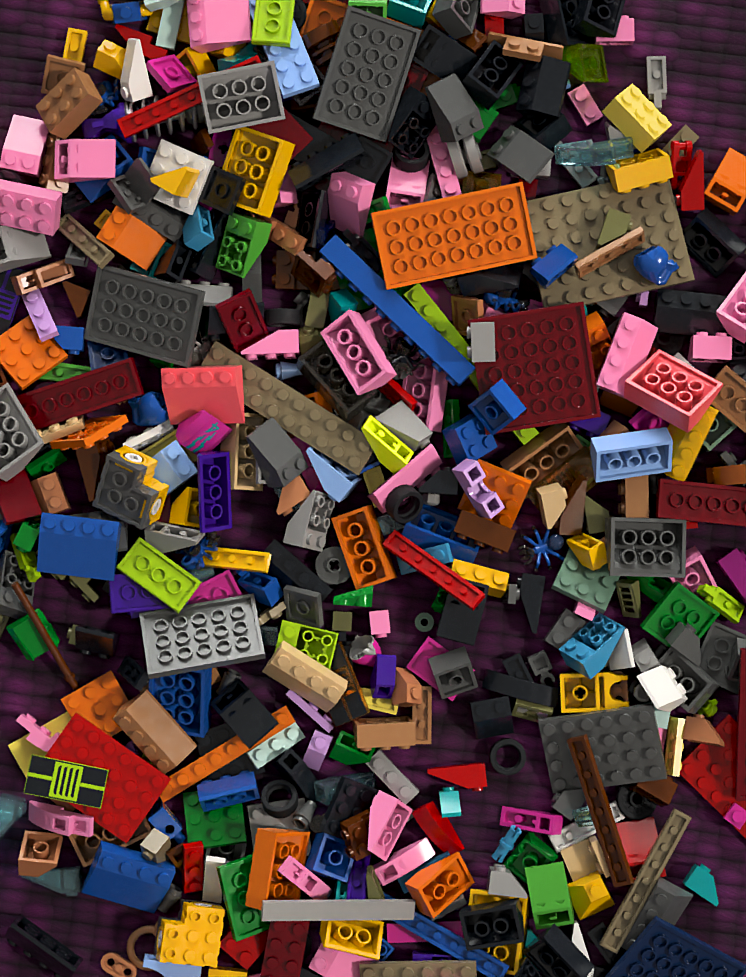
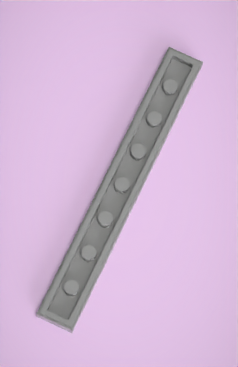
(337, 910)

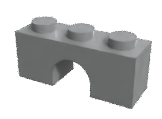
(392, 777)

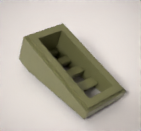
(634, 588)
(373, 886)

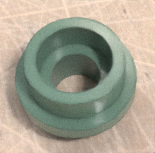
(424, 616)

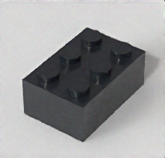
(491, 75)

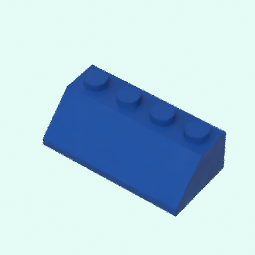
(435, 528)

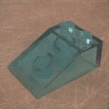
(11, 809)

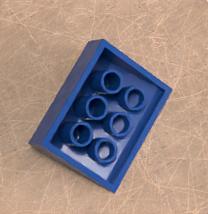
(78, 546)
(186, 699)
(128, 878)

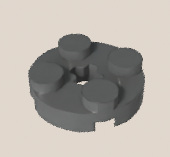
(323, 566)

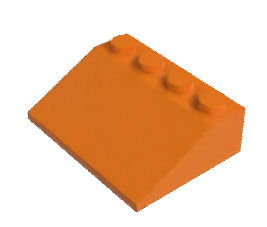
(269, 853)

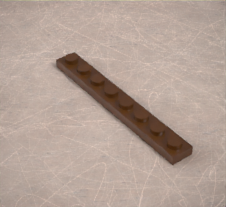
(600, 810)

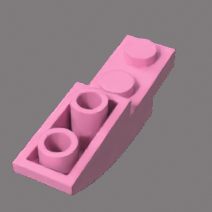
(38, 735)
(59, 821)
(404, 861)
(305, 879)

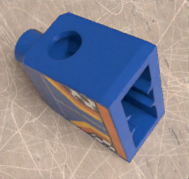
(162, 816)

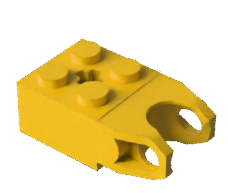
(597, 692)

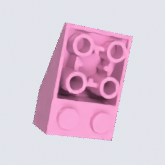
(84, 159)
(406, 187)
(280, 343)

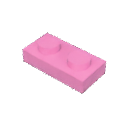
(584, 105)

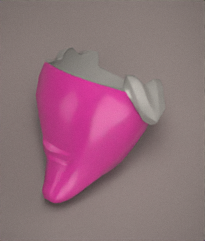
(364, 650)

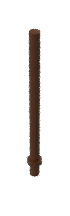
(68, 675)

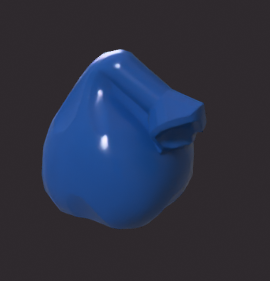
(654, 265)
(149, 409)

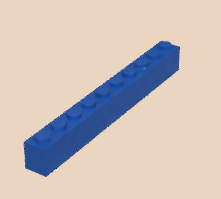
(397, 311)

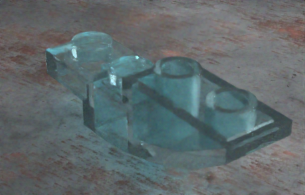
(593, 154)

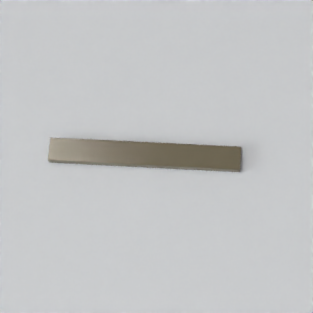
(645, 880)

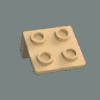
(585, 858)

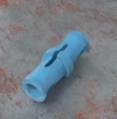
(506, 843)

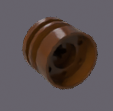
(323, 40)

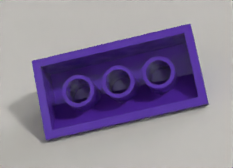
(214, 491)

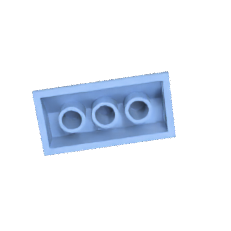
(631, 454)

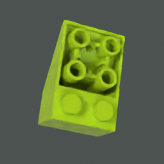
(312, 641)

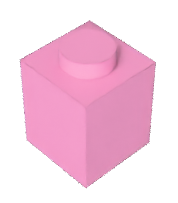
(379, 623)

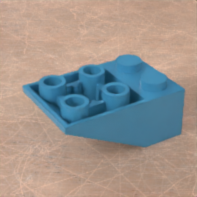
(592, 645)

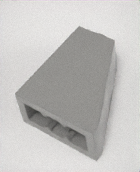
(405, 426)

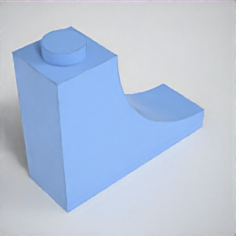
(171, 970)

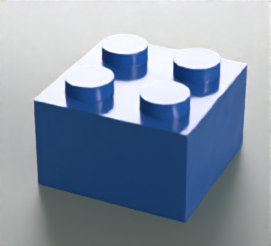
(468, 439)

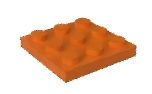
(26, 356)
(95, 429)
(508, 486)
(98, 702)

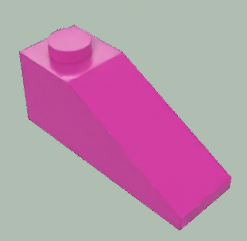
(532, 820)

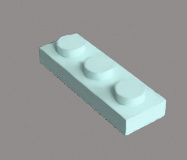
(275, 745)

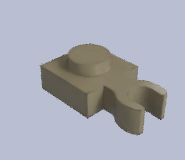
(271, 612)

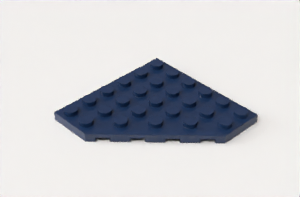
(671, 952)

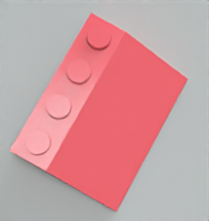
(204, 388)
(672, 390)

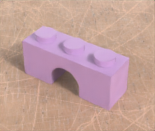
(483, 499)

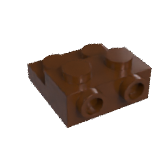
(313, 275)
(283, 278)
(355, 834)

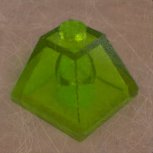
(587, 62)

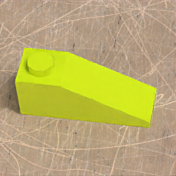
(386, 446)

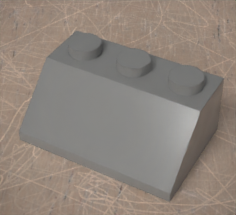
(213, 294)

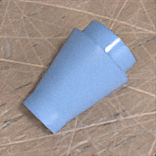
(286, 370)

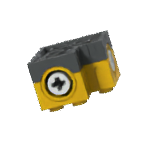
(130, 489)
(192, 936)

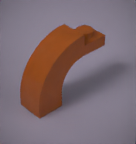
(727, 475)

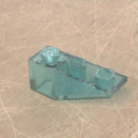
(326, 787)

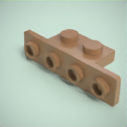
(525, 48)
(46, 178)

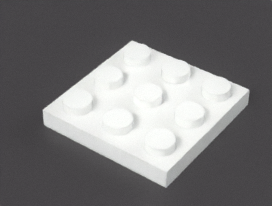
(172, 157)

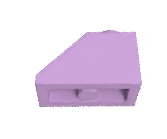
(317, 749)

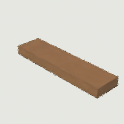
(609, 252)

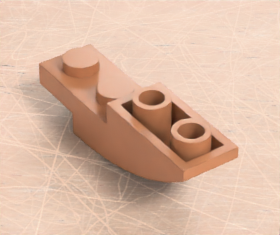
(283, 234)

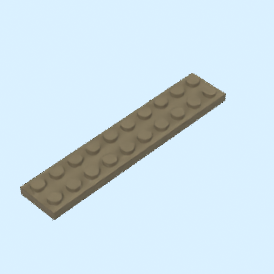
(296, 412)

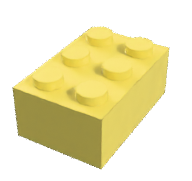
(636, 117)

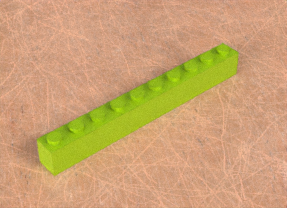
(426, 307)

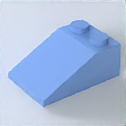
(174, 466)
(334, 477)

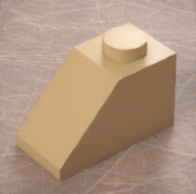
(551, 503)

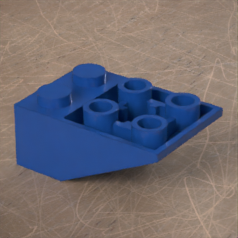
(96, 188)

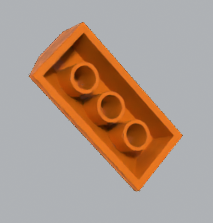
(363, 547)

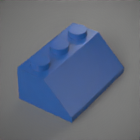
(228, 791)

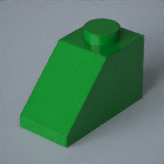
(27, 536)
(346, 751)

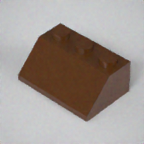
(484, 532)

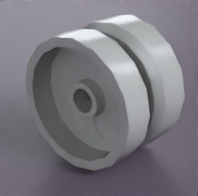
(467, 154)

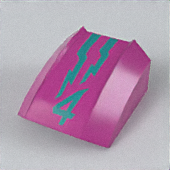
(201, 432)

